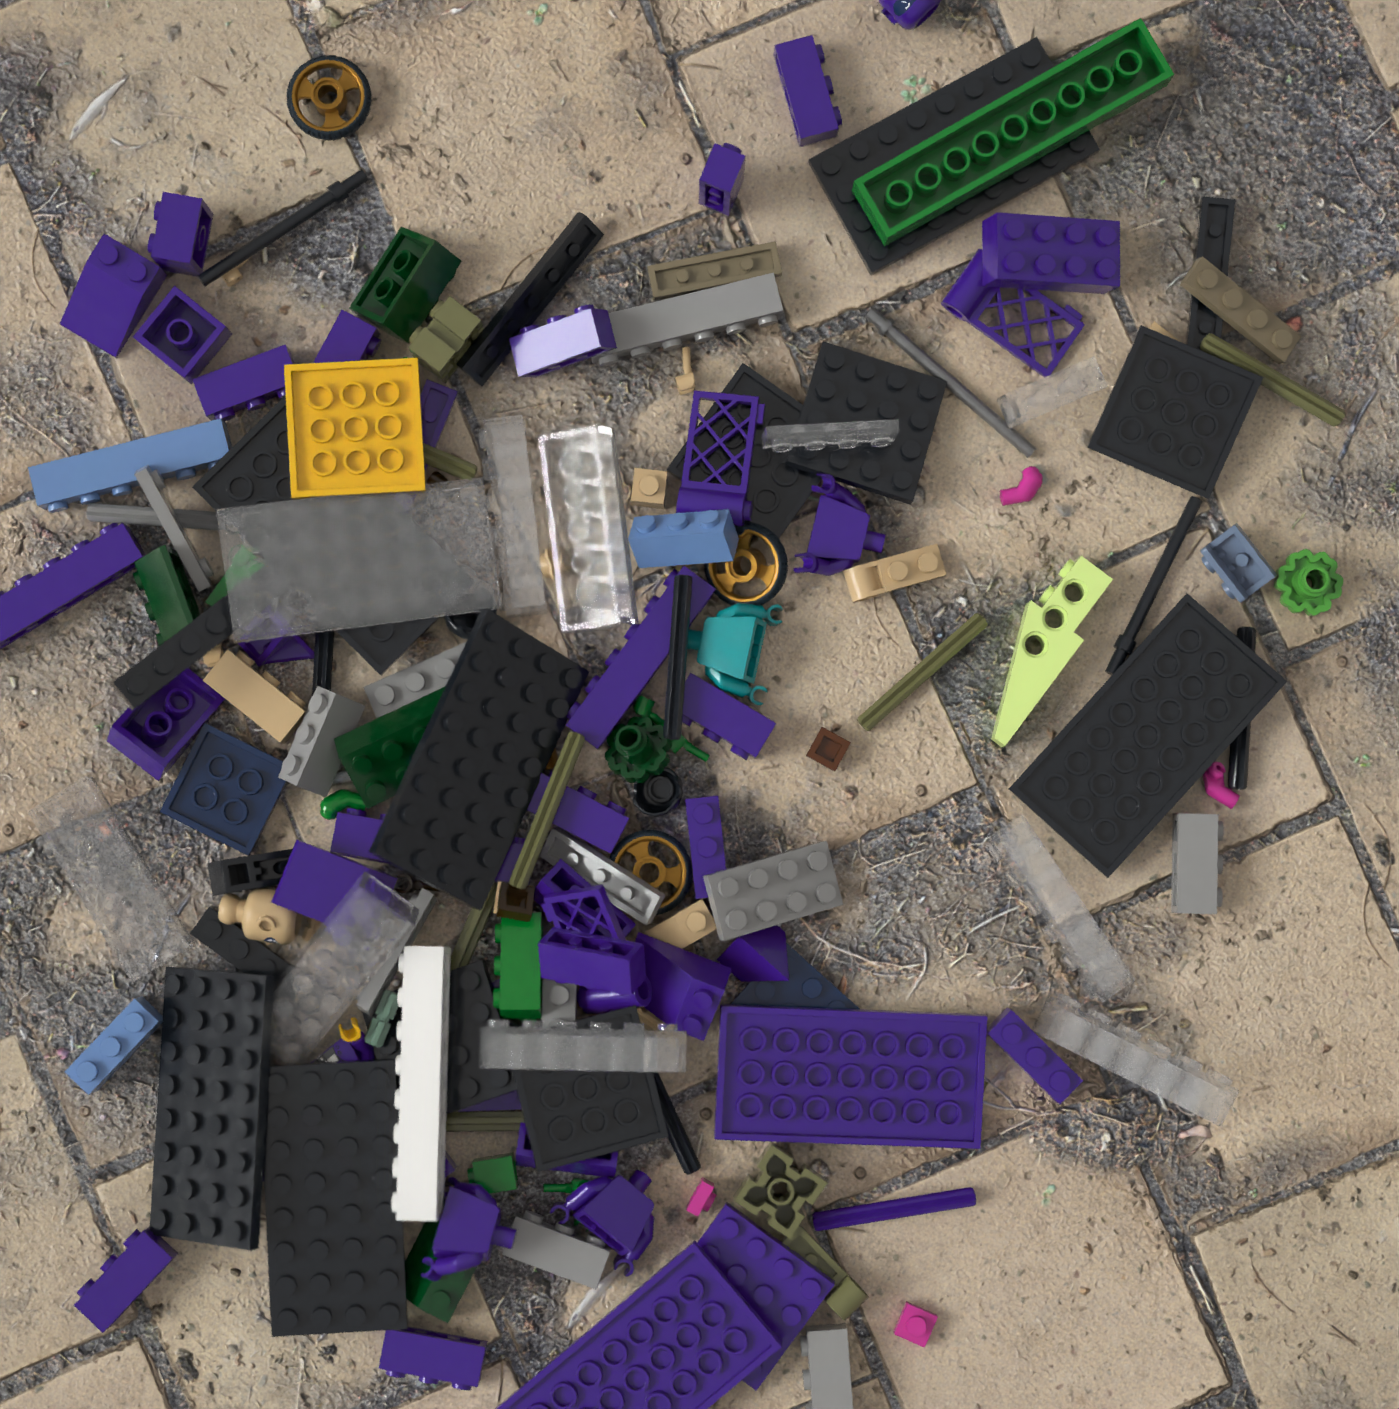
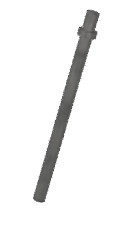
(887, 328)

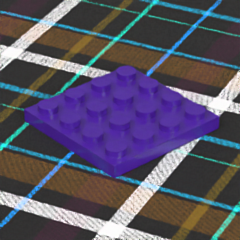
(769, 1277)

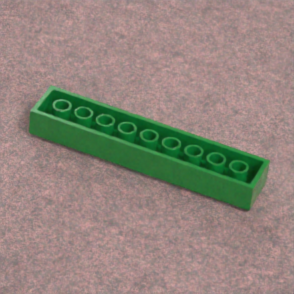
(1012, 132)

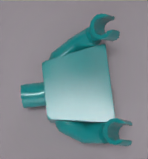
(733, 646)

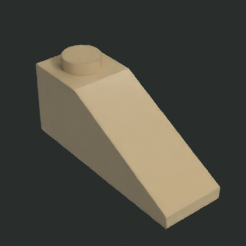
(684, 926)

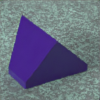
(278, 650)
(758, 956)

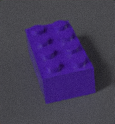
(1050, 253)

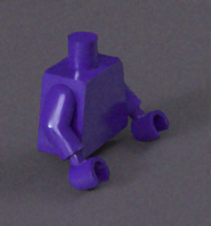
(838, 531)
(615, 1213)
(467, 1230)

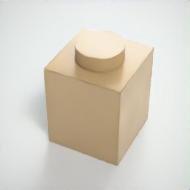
(649, 488)

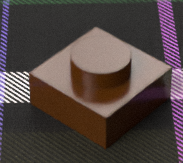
(828, 749)

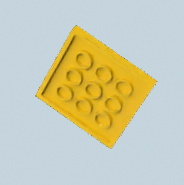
(354, 427)

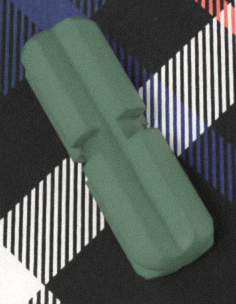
(380, 1025)

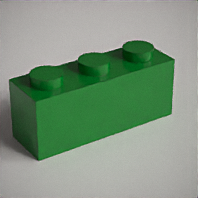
(519, 968)

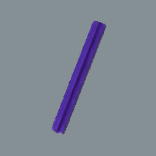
(894, 1209)

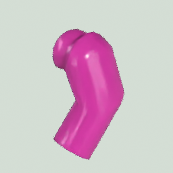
(1026, 490)
(1215, 785)

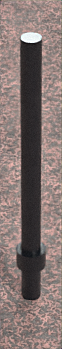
(336, 193)
(1126, 643)

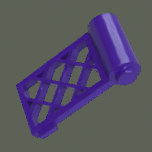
(969, 299)
(704, 495)
(594, 1000)

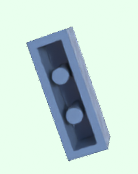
(683, 538)
(115, 1045)

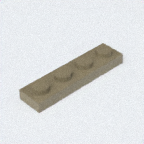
(713, 270)
(1240, 310)

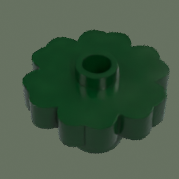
(638, 750)

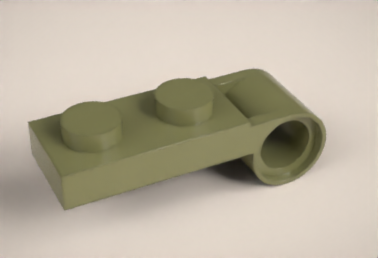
(846, 1294)

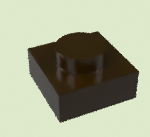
(515, 902)

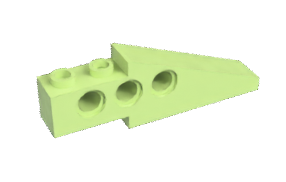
(1033, 674)

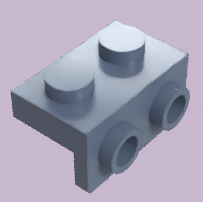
(1237, 563)

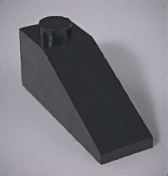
(247, 872)

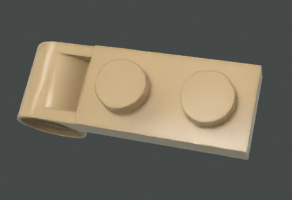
(894, 573)

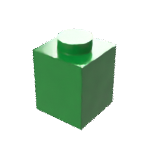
(494, 1173)

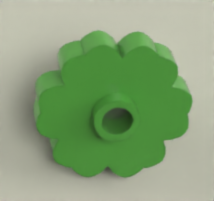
(1296, 592)

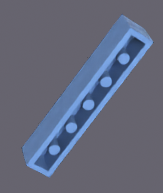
(113, 468)

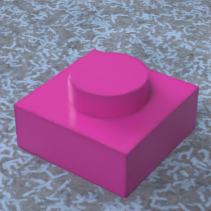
(701, 1198)
(915, 1324)

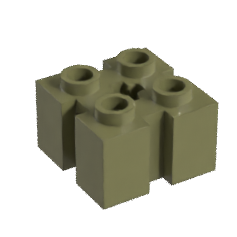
(445, 338)
(782, 1210)

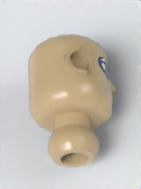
(260, 917)

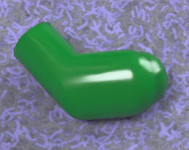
(338, 801)

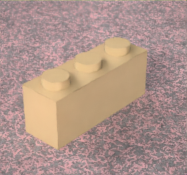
(257, 695)

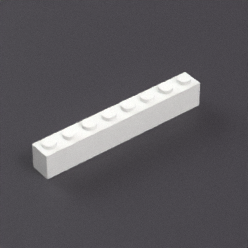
(422, 1083)

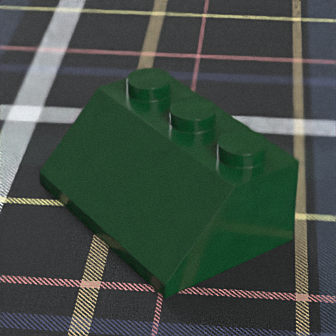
(405, 284)
(167, 591)
(436, 1297)

